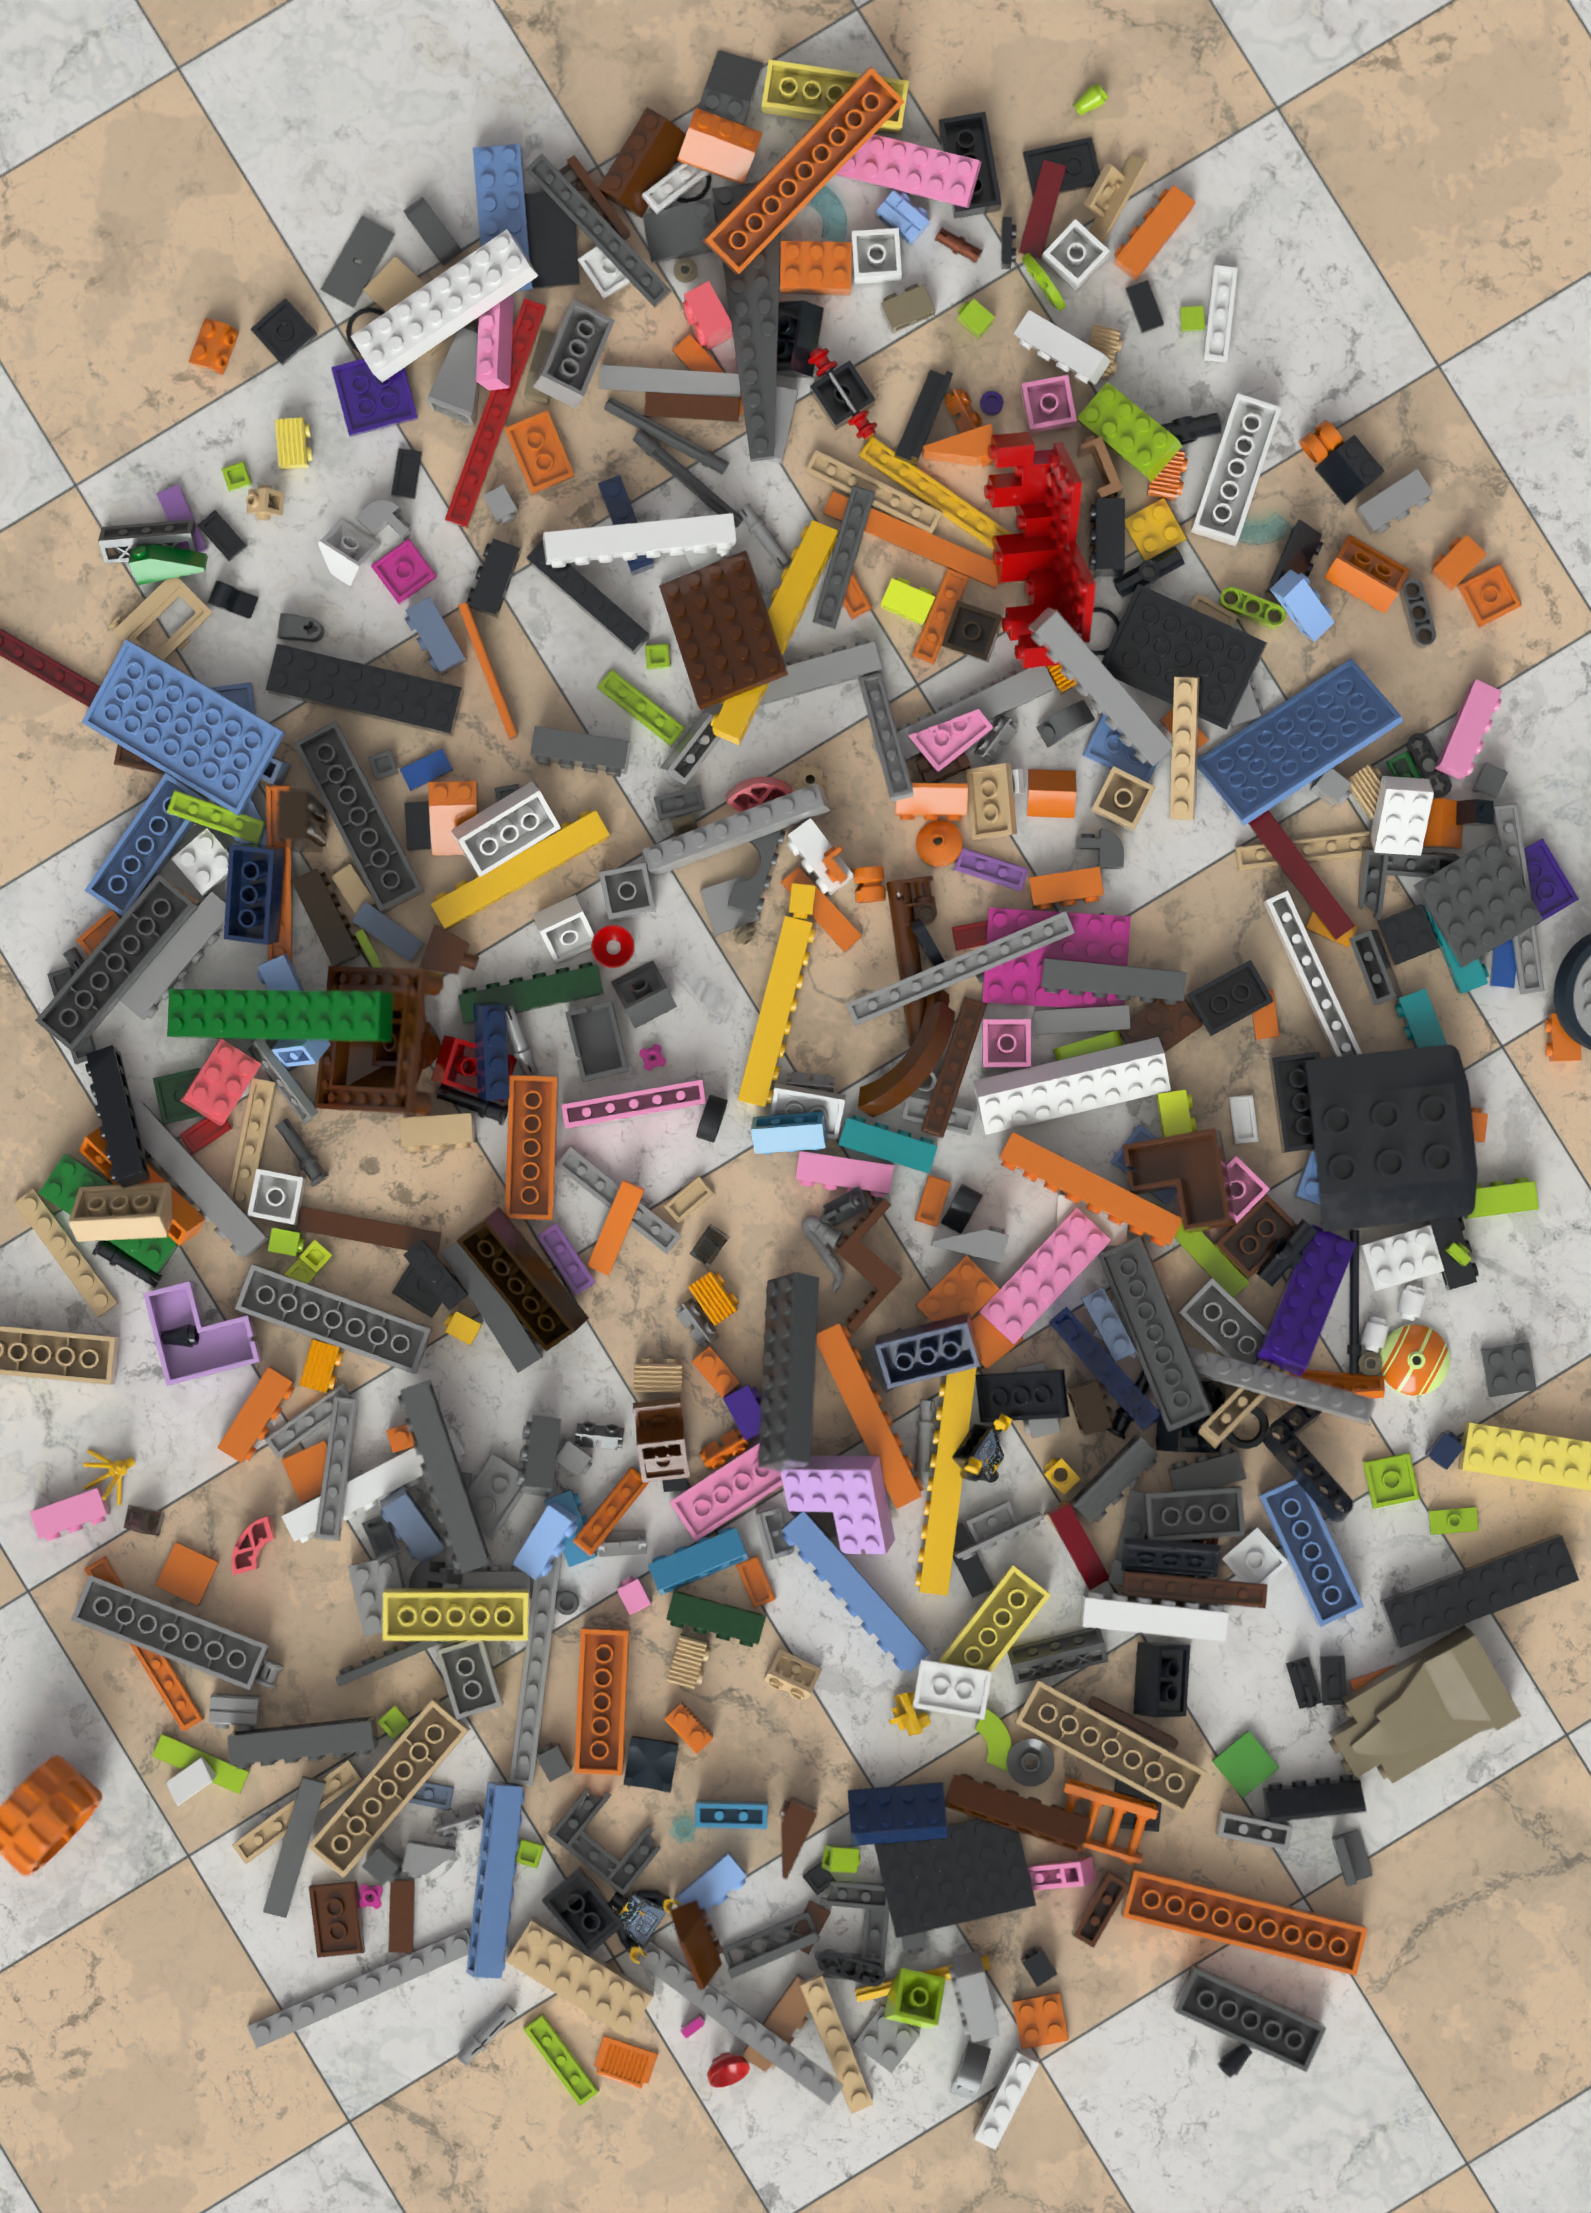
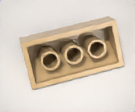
(121, 1212)

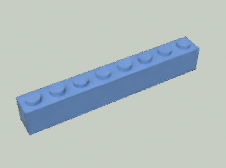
(855, 1590)
(495, 1880)

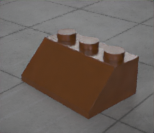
(697, 1941)

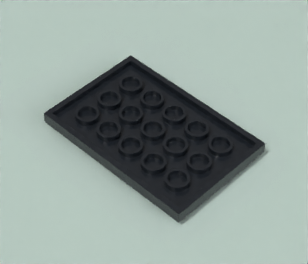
(1170, 640)
(954, 1878)

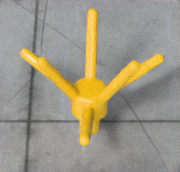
(116, 1470)

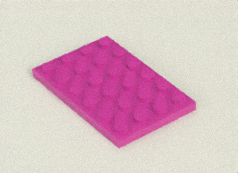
(1096, 940)

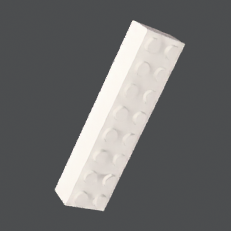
(444, 306)
(1072, 1085)

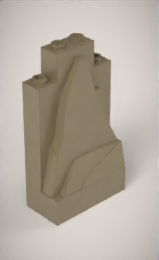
(1422, 1708)

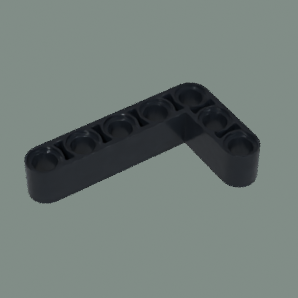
(1306, 1460)

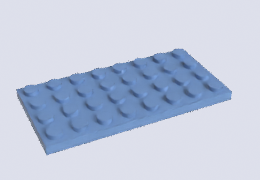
(183, 727)
(1298, 741)

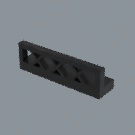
(923, 417)

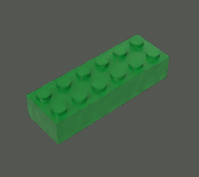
(62, 1190)

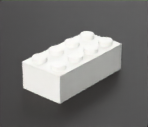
(505, 829)

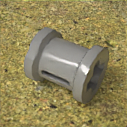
(269, 1674)

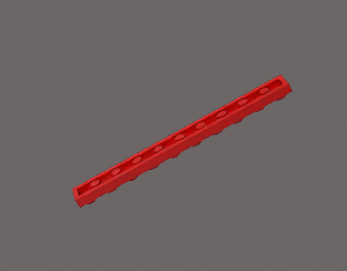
(495, 417)

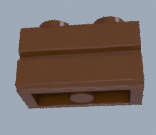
(931, 776)

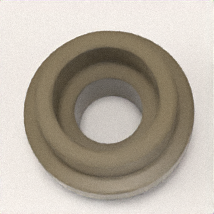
(685, 278)
(744, 934)
(1363, 1360)

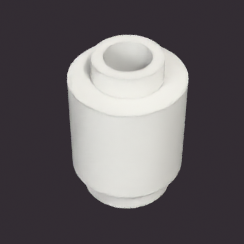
(1411, 1303)
(1374, 1334)

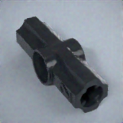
(1190, 429)
(1161, 564)
(1287, 1252)

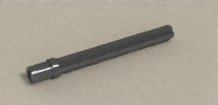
(653, 449)
(705, 457)

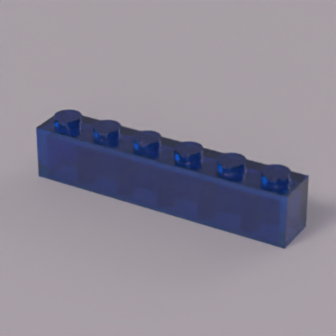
(1105, 1369)

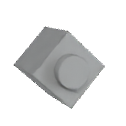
(501, 505)
(574, 1459)

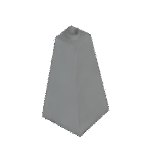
(456, 388)

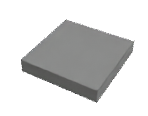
(716, 903)

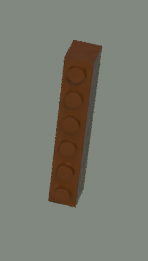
(1018, 1813)

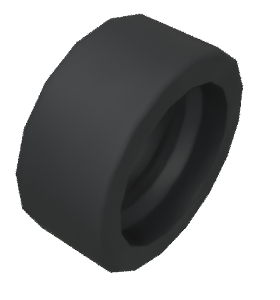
(711, 1118)
(1258, 1439)

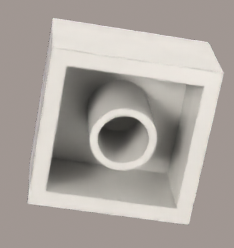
(1075, 255)
(876, 256)
(204, 862)
(276, 1196)

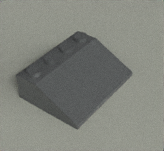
(1113, 1478)

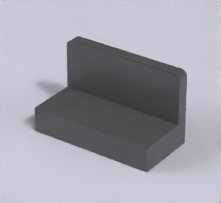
(1352, 1857)

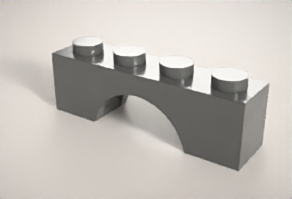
(747, 894)

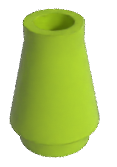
(1091, 99)

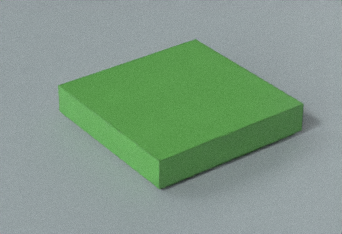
(1245, 1764)

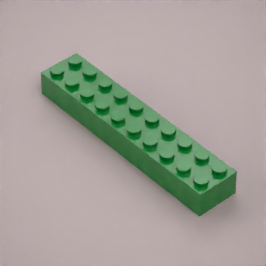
(280, 1015)

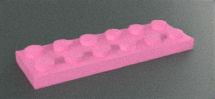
(914, 170)
(1045, 1275)
(725, 1493)

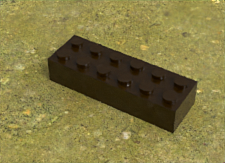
(301, 821)
(522, 1279)

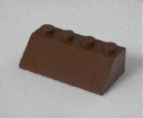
(642, 161)

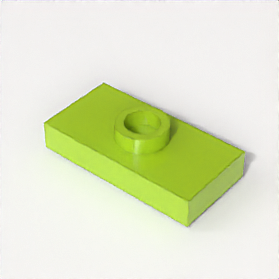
(1453, 1520)

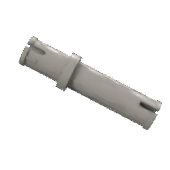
(765, 537)
(521, 1049)
(925, 1427)
(486, 2034)

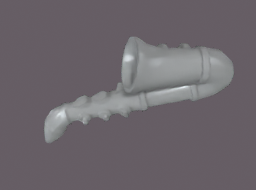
(820, 1235)

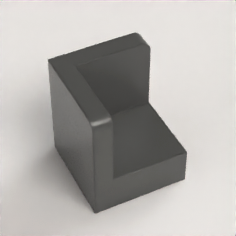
(1490, 780)

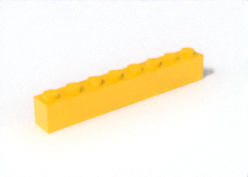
(520, 870)
(775, 1012)

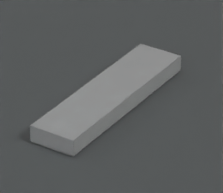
(1082, 1020)
(304, 1423)

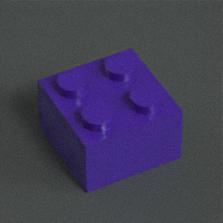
(745, 1410)

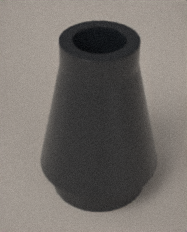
(181, 1336)
(1234, 2060)

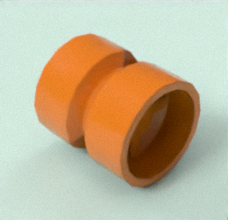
(1319, 443)
(869, 884)

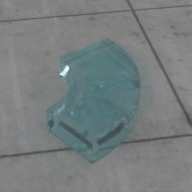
(832, 214)
(1264, 531)

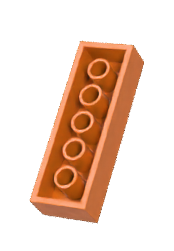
(531, 1147)
(601, 1701)

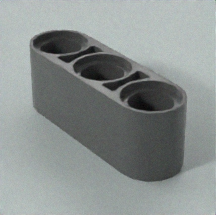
(432, 231)
(1418, 601)

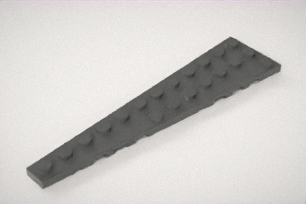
(754, 319)

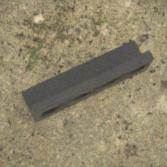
(144, 534)
(1057, 1650)
(773, 1953)

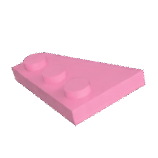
(950, 739)

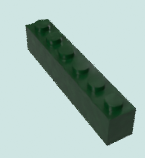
(536, 992)

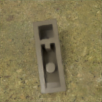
(540, 352)

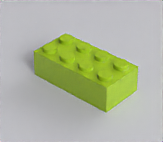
(1129, 432)

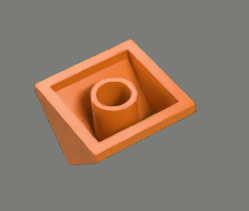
(1051, 793)
(1442, 826)

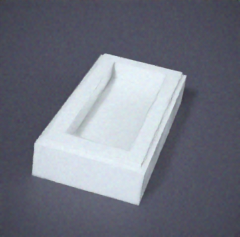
(1243, 1119)

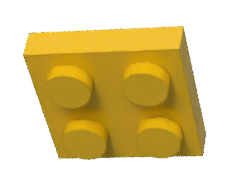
(1154, 530)

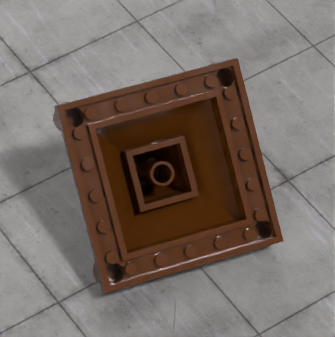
(377, 1073)

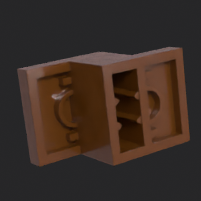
(661, 1440)

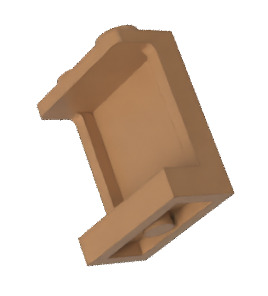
(1105, 466)

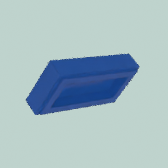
(426, 769)
(1503, 966)

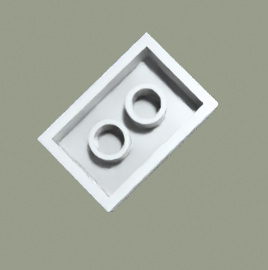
(1401, 815)
(811, 845)
(1401, 1258)

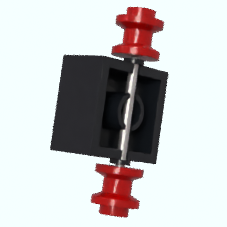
(842, 394)

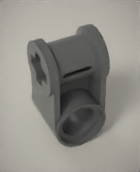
(295, 628)

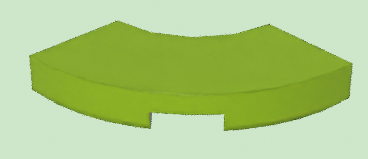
(1043, 282)
(997, 1739)

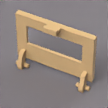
(153, 607)

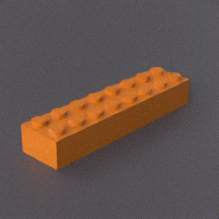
(1091, 1189)
(867, 1414)

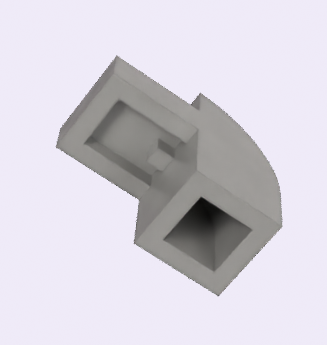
(379, 515)

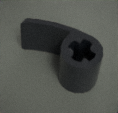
(232, 600)
(961, 1208)

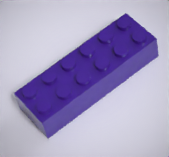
(1306, 1302)

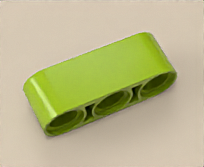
(1264, 607)
(1089, 1045)

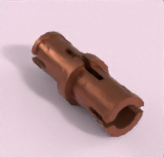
(958, 245)

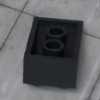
(583, 1911)

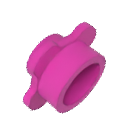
(647, 1053)
(376, 1893)

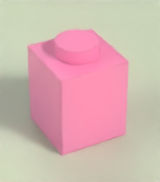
(633, 1594)

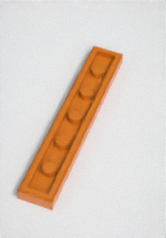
(488, 671)

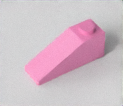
(1062, 1873)

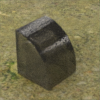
(709, 1245)
(143, 1520)

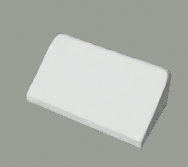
(190, 1780)

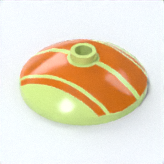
(1397, 1358)

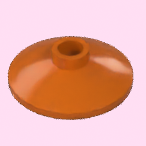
(941, 854)

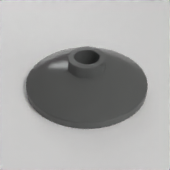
(1036, 1773)

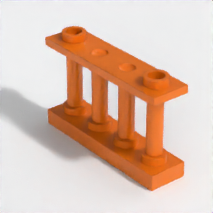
(1121, 1804)

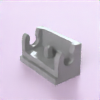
(770, 1528)

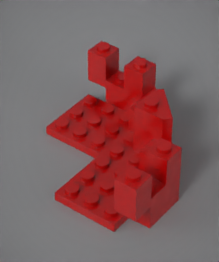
(1045, 549)

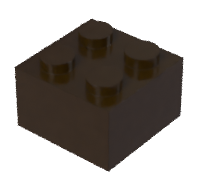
(972, 631)

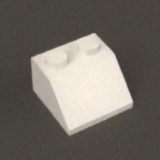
(564, 929)

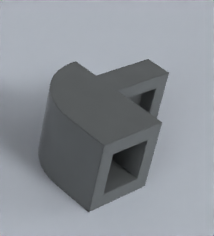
(1065, 723)
(1109, 846)
(433, 1576)
(971, 2070)

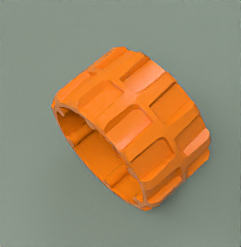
(45, 1814)

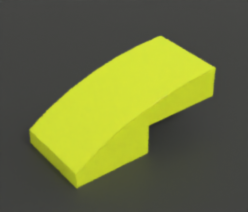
(309, 1263)

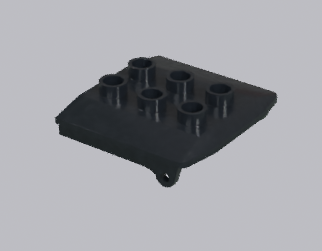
(1392, 1137)

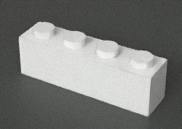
(1062, 348)
(1005, 2099)

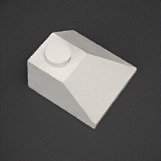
(347, 551)

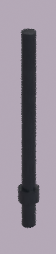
(1354, 1348)

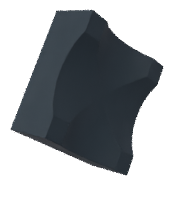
(651, 1763)

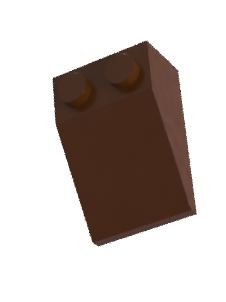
(796, 1823)

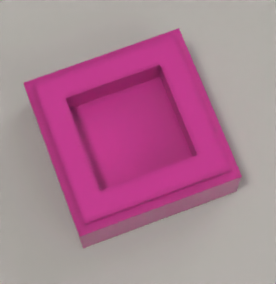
(692, 2026)

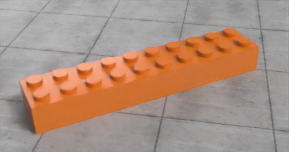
(803, 170)
(1244, 1921)

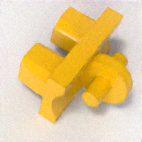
(905, 1715)

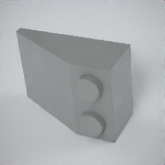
(981, 1244)

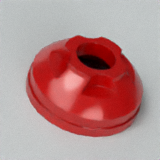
(608, 934)
(727, 2070)

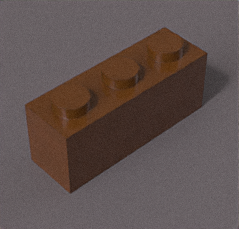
(1100, 1908)

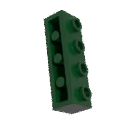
(715, 1617)

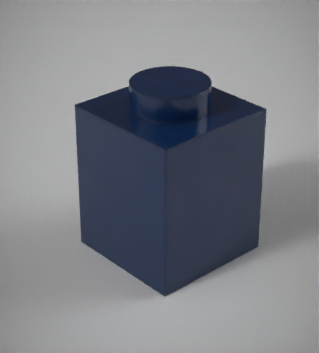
(1445, 1449)

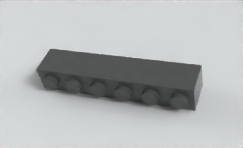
(1113, 979)
(499, 1317)

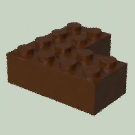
(1193, 1165)

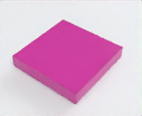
(403, 571)

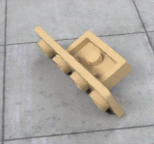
(1111, 194)

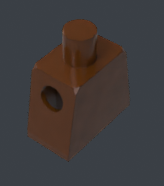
(447, 953)

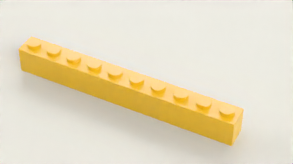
(785, 613)
(945, 1483)

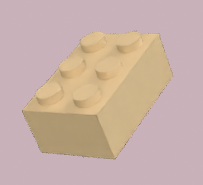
(437, 1132)

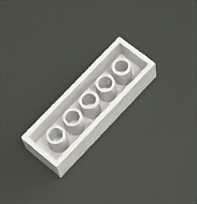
(1236, 469)
(1154, 1617)

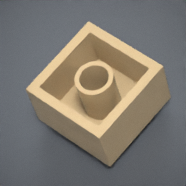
(1123, 799)

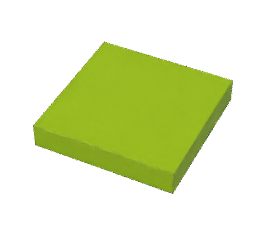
(1391, 1480)

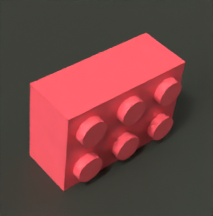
(707, 315)
(220, 1082)

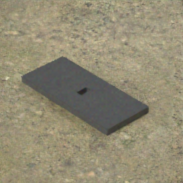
(365, 244)

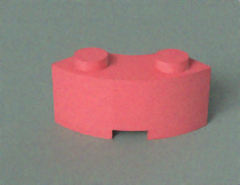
(756, 792)
(250, 1544)

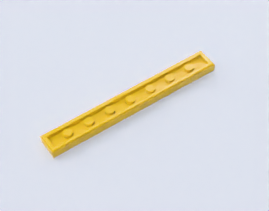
(931, 492)

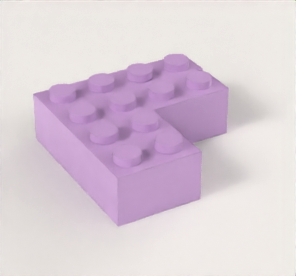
(220, 1345)
(852, 1491)

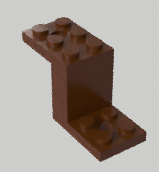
(868, 1264)

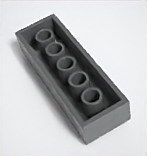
(302, 1740)
(1249, 2018)

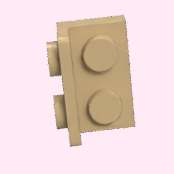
(792, 1675)

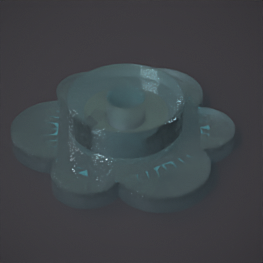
(688, 1835)

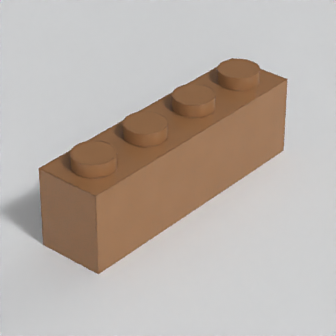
(783, 2020)

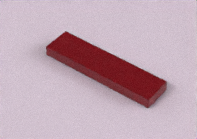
(1042, 209)
(1078, 1545)

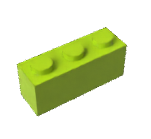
(1505, 1198)

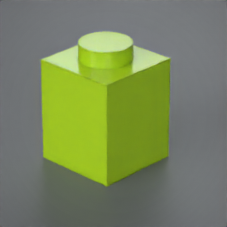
(975, 318)
(286, 1242)
(840, 1858)

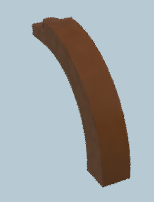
(916, 1064)

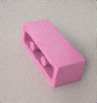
(70, 1514)

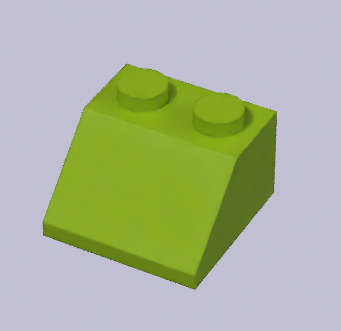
(915, 1998)

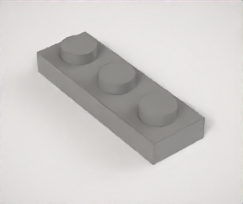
(960, 1119)

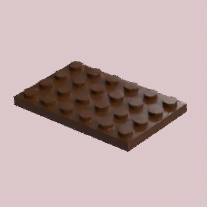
(723, 630)

